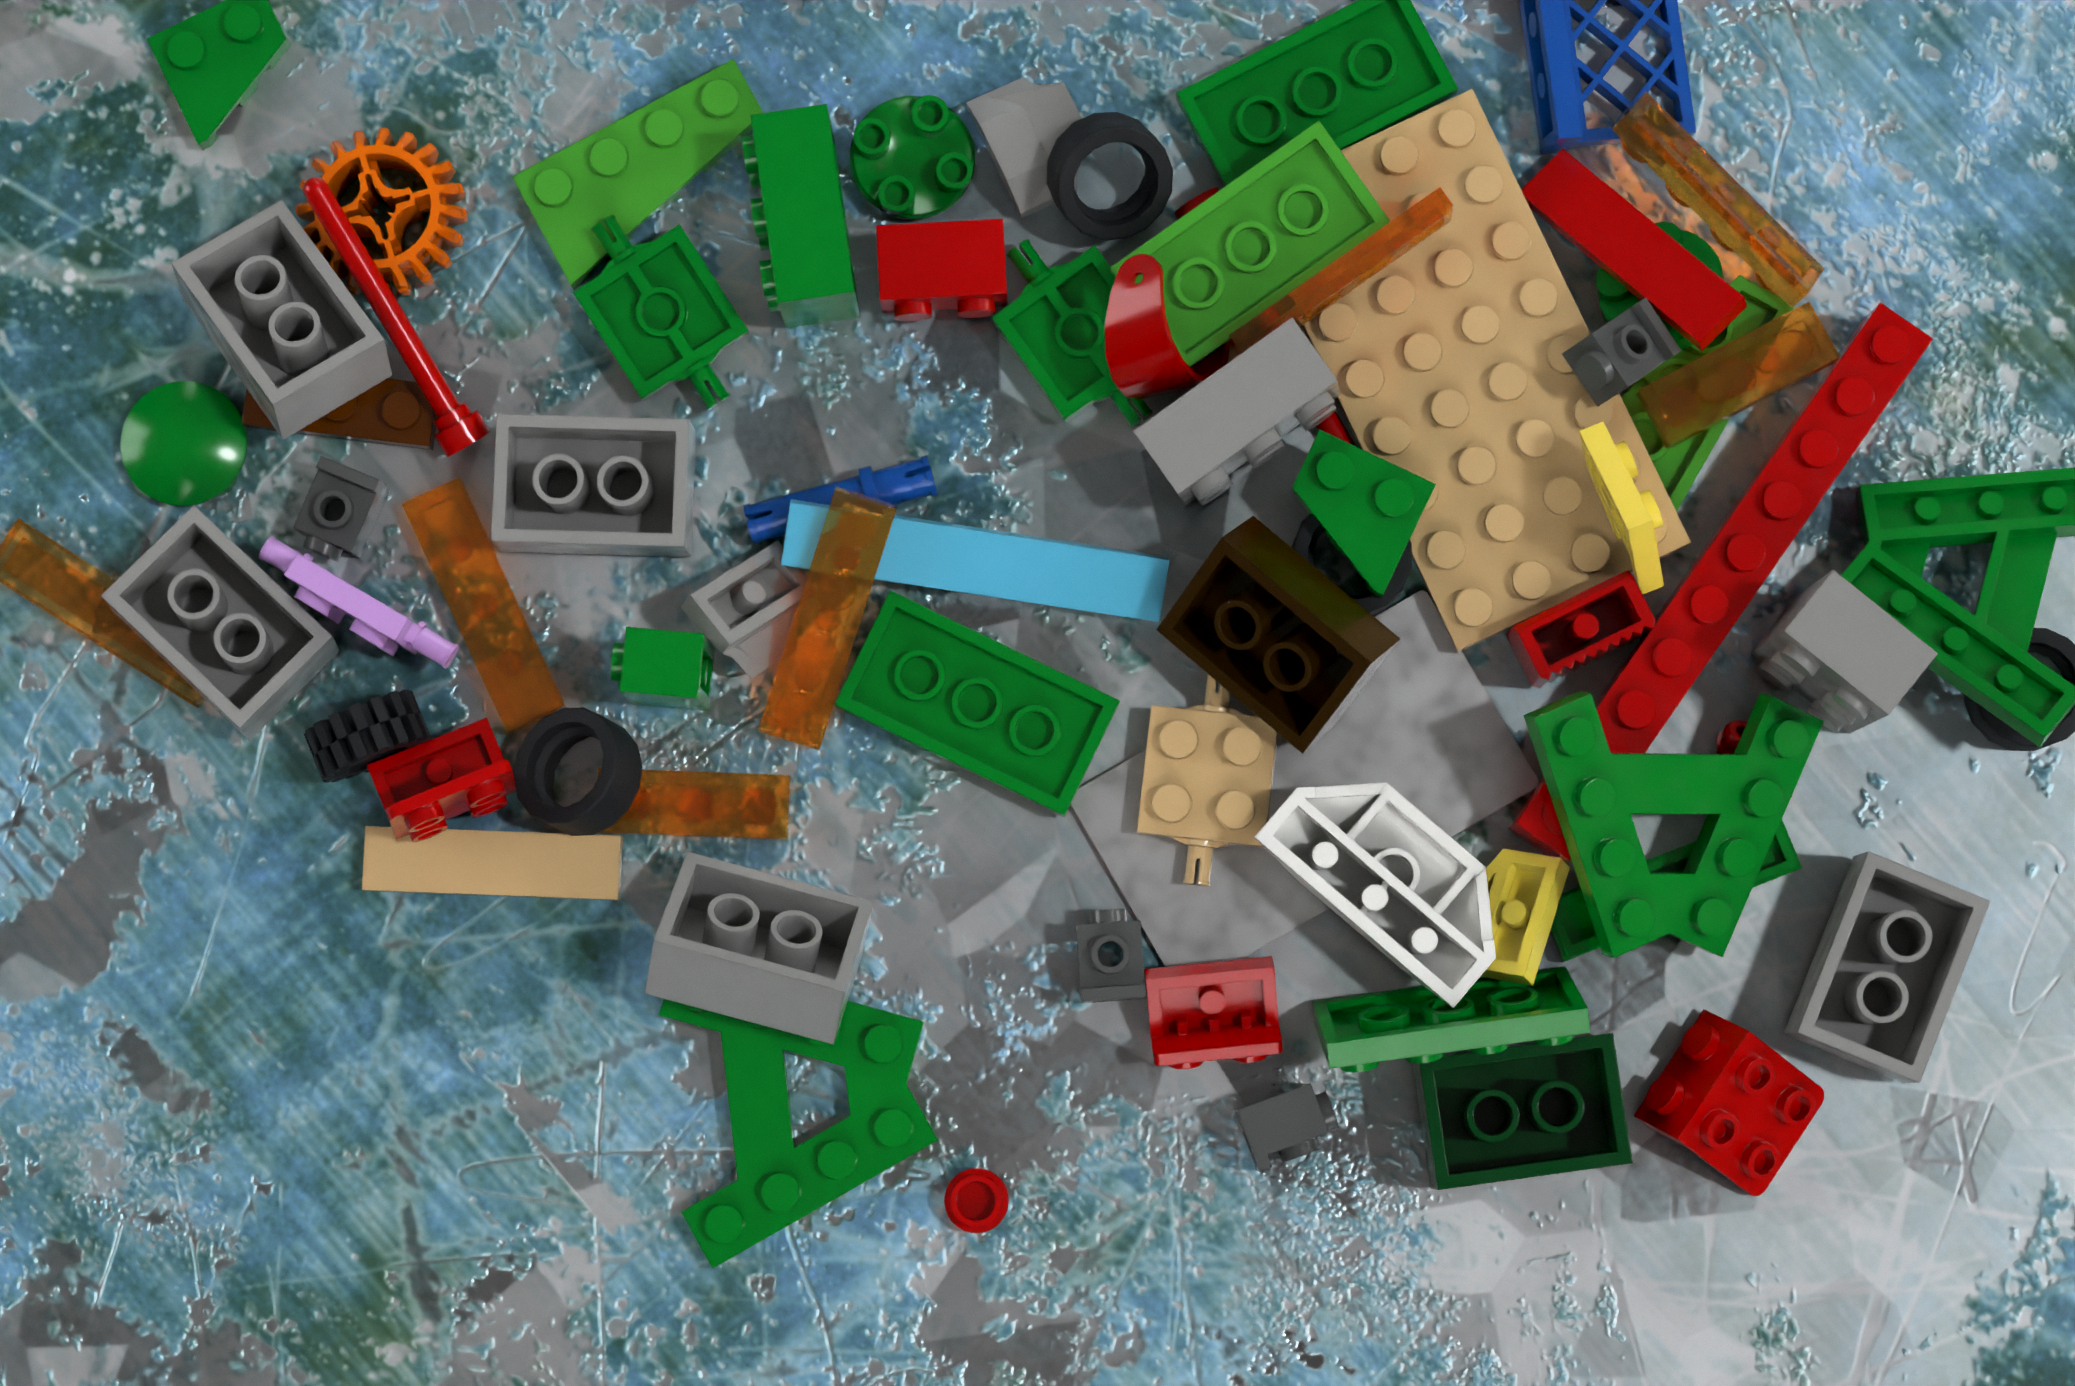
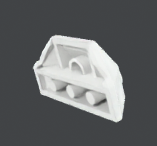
(1390, 879)

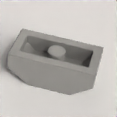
(1019, 132)
(750, 609)

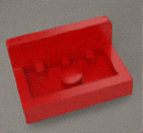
(1213, 1012)

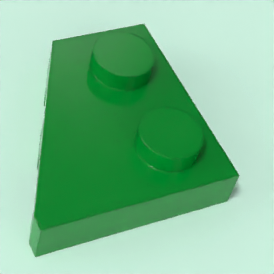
(1362, 505)

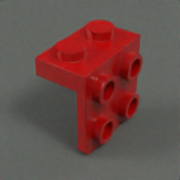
(443, 780)
(1731, 1102)

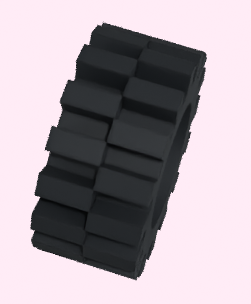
(366, 734)

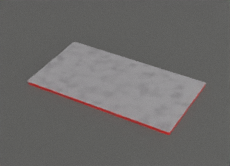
(1414, 725)

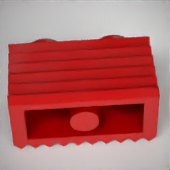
(1581, 629)

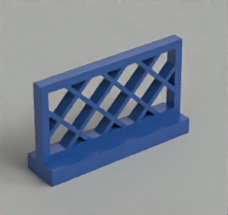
(1557, 70)

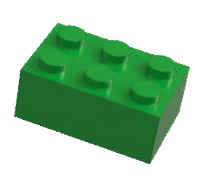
(801, 216)

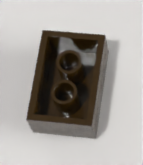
(1277, 634)

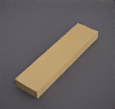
(494, 864)

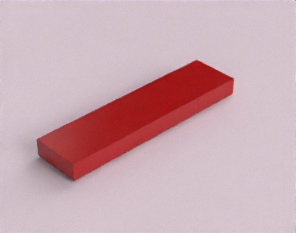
(1633, 249)

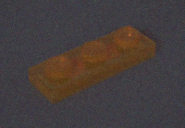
(1738, 375)
(708, 806)

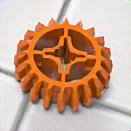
(409, 206)

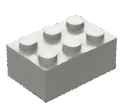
(282, 319)
(1240, 413)
(593, 485)
(221, 622)
(1842, 655)
(759, 947)
(1887, 967)

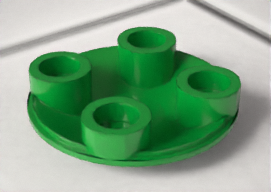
(912, 157)
(184, 443)

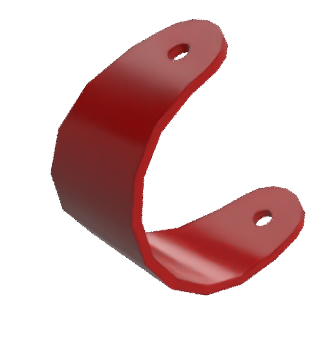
(1139, 339)

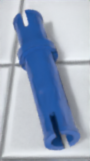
(891, 485)

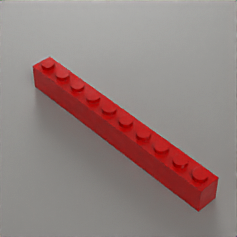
(1744, 549)

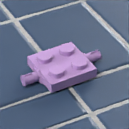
(372, 618)

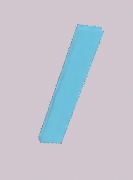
(1000, 564)

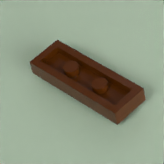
(386, 414)

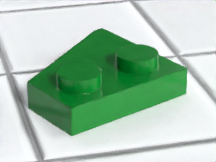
(218, 60)

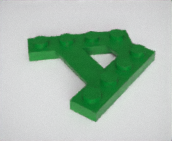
(1987, 650)
(1601, 789)
(785, 1181)

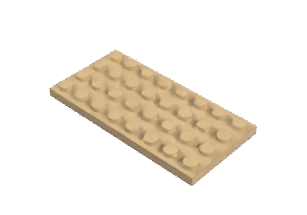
(1464, 382)

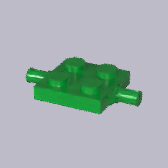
(661, 312)
(1061, 332)

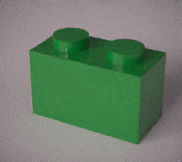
(664, 668)

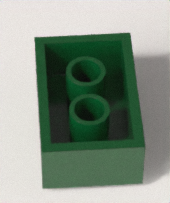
(1522, 1112)

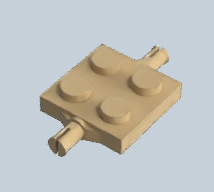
(1207, 778)

